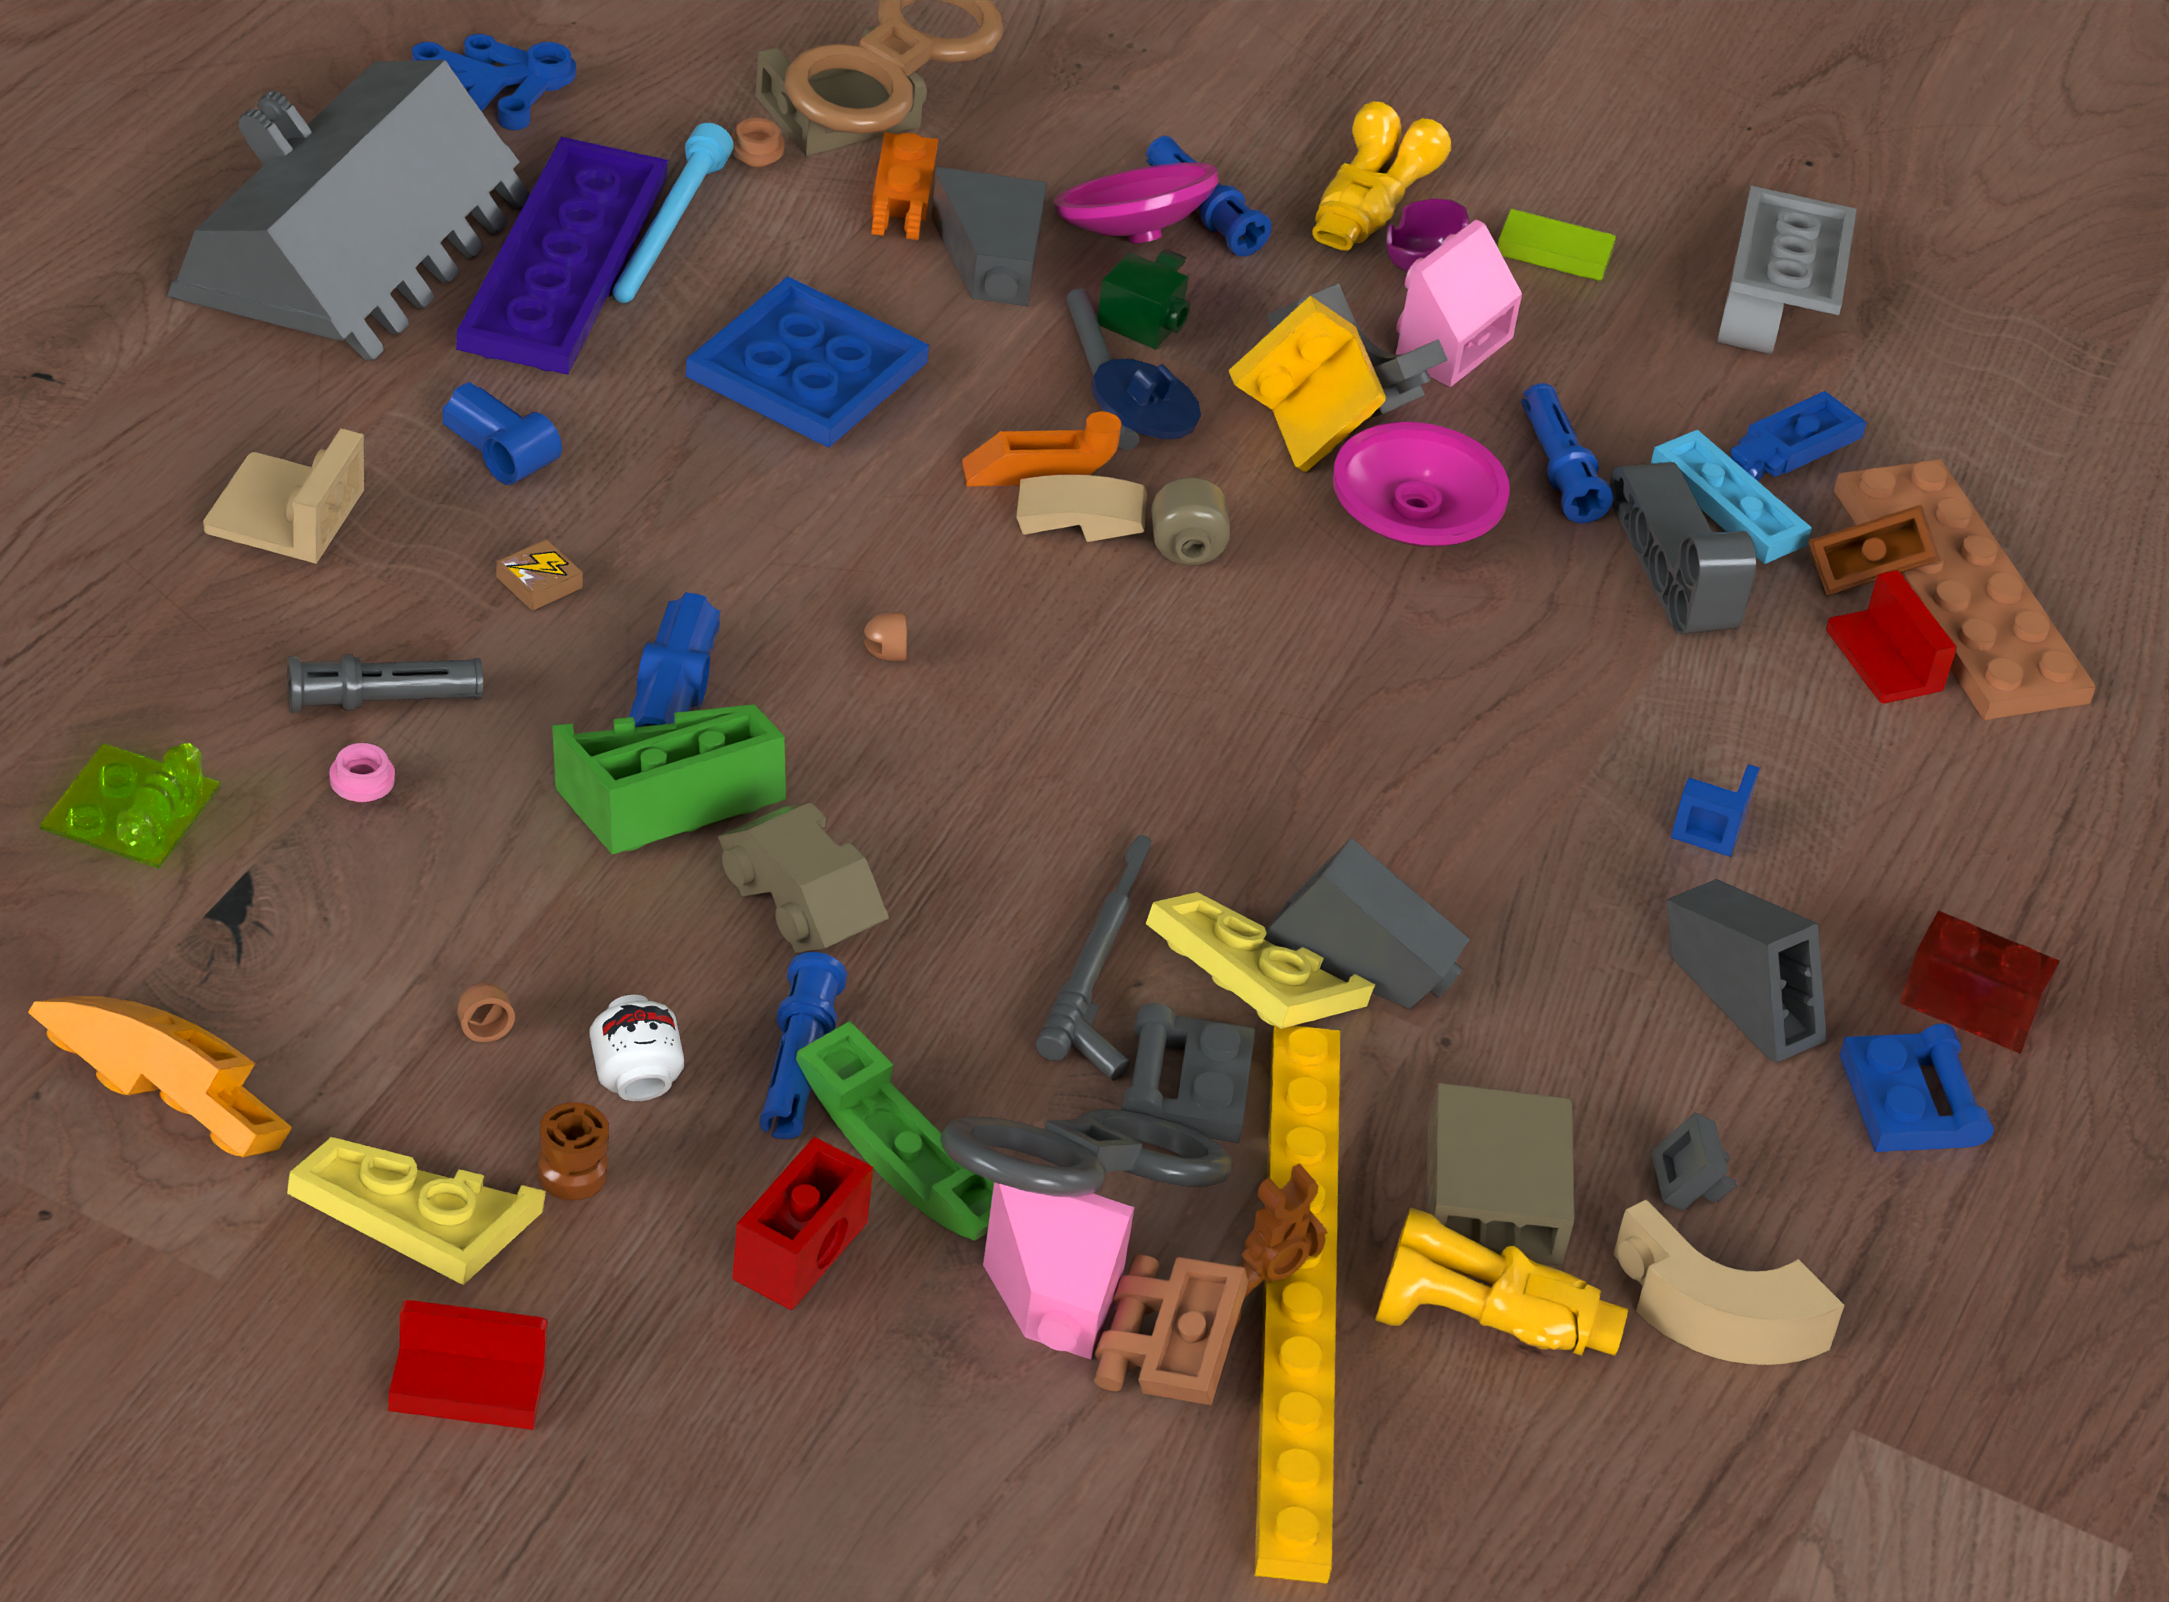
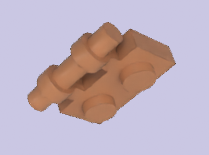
(1190, 1334)

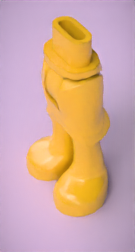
(1361, 198)
(1526, 1297)

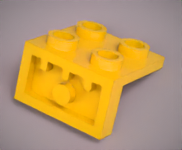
(1312, 379)

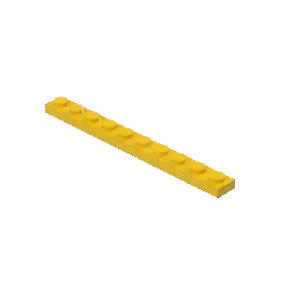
(1300, 1320)

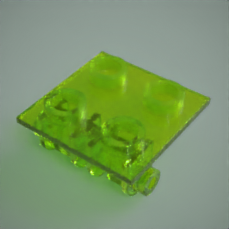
(133, 803)

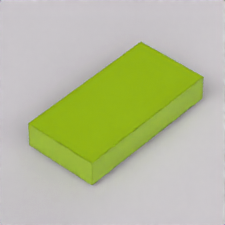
(1556, 245)

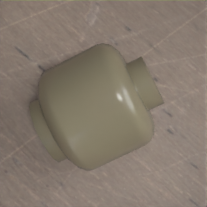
(1193, 516)

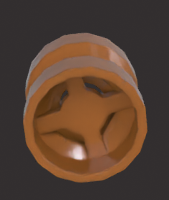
(573, 1151)

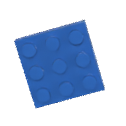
(807, 361)

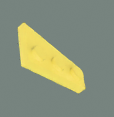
(1272, 979)
(424, 1215)

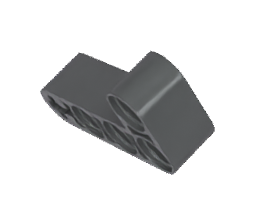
(1694, 572)

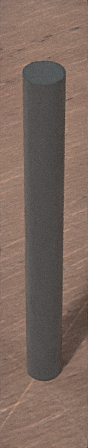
(1094, 347)

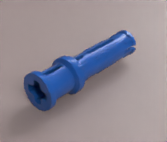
(1223, 209)
(1570, 466)
(802, 1019)

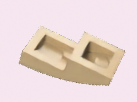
(1097, 503)

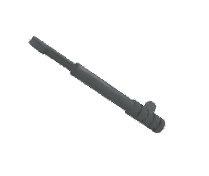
(1073, 1011)

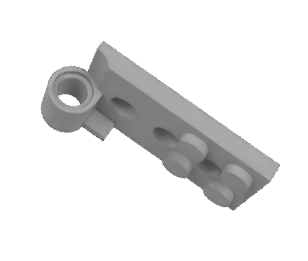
(1787, 254)

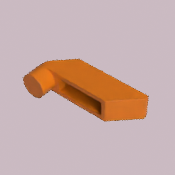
(1031, 454)

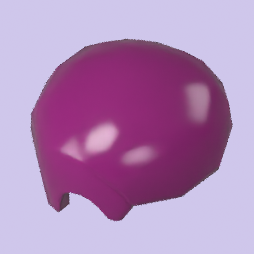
(1424, 229)

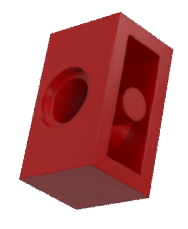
(802, 1223)

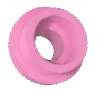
(362, 773)

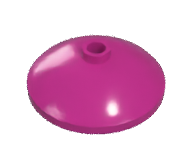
(1138, 200)
(1421, 484)

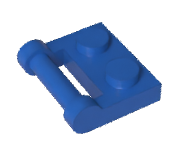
(1896, 1097)

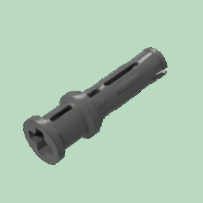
(351, 682)

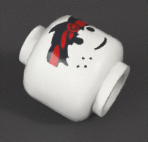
(636, 1048)

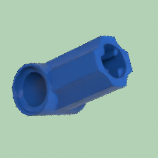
(508, 442)

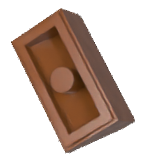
(1873, 547)

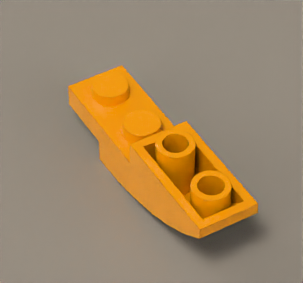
(154, 1050)

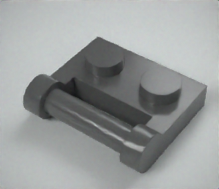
(1211, 1077)

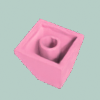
(1057, 1263)

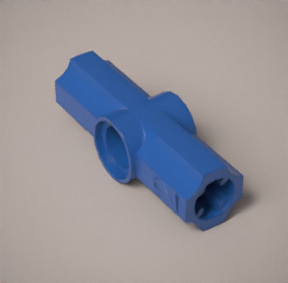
(677, 665)

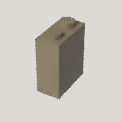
(1503, 1169)

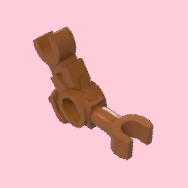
(1283, 1230)

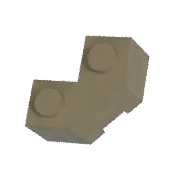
(817, 885)

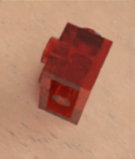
(1979, 981)

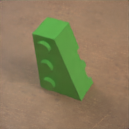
(669, 777)

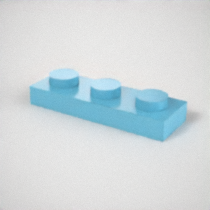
(1734, 496)

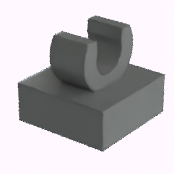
(1692, 1164)

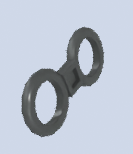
(1085, 1151)

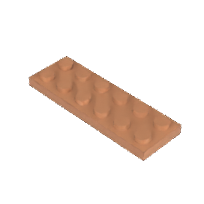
(2006, 644)

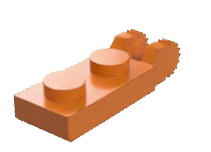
(904, 182)

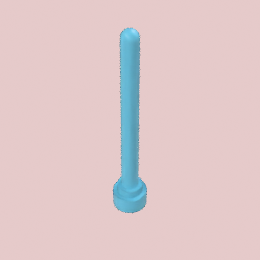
(705, 153)

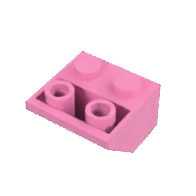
(1463, 300)

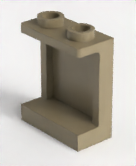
(838, 86)

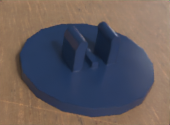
(1146, 398)

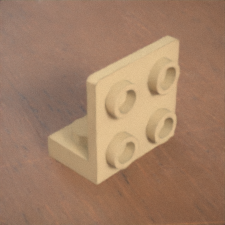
(290, 504)

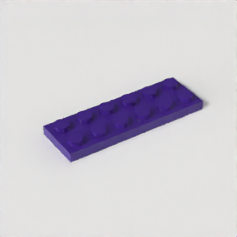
(562, 256)

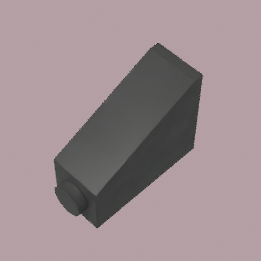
(990, 230)
(1371, 927)
(1753, 964)

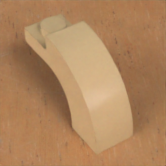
(1720, 1309)

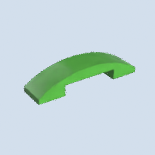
(892, 1133)

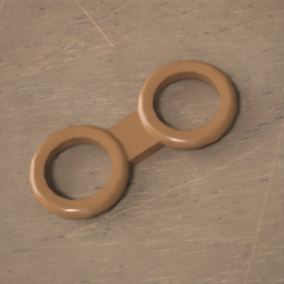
(889, 56)

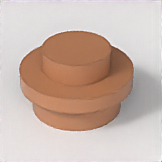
(757, 142)

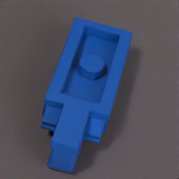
(1797, 436)

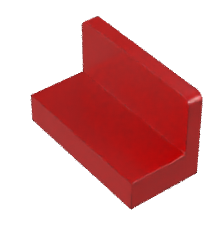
(1895, 642)
(469, 1364)

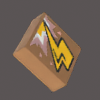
(539, 574)

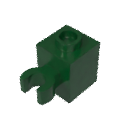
(1145, 298)

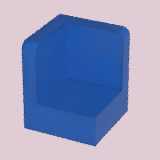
(1714, 815)

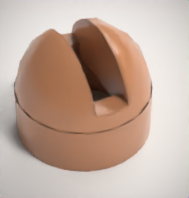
(887, 636)
(494, 1013)

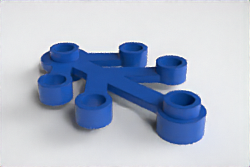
(541, 69)

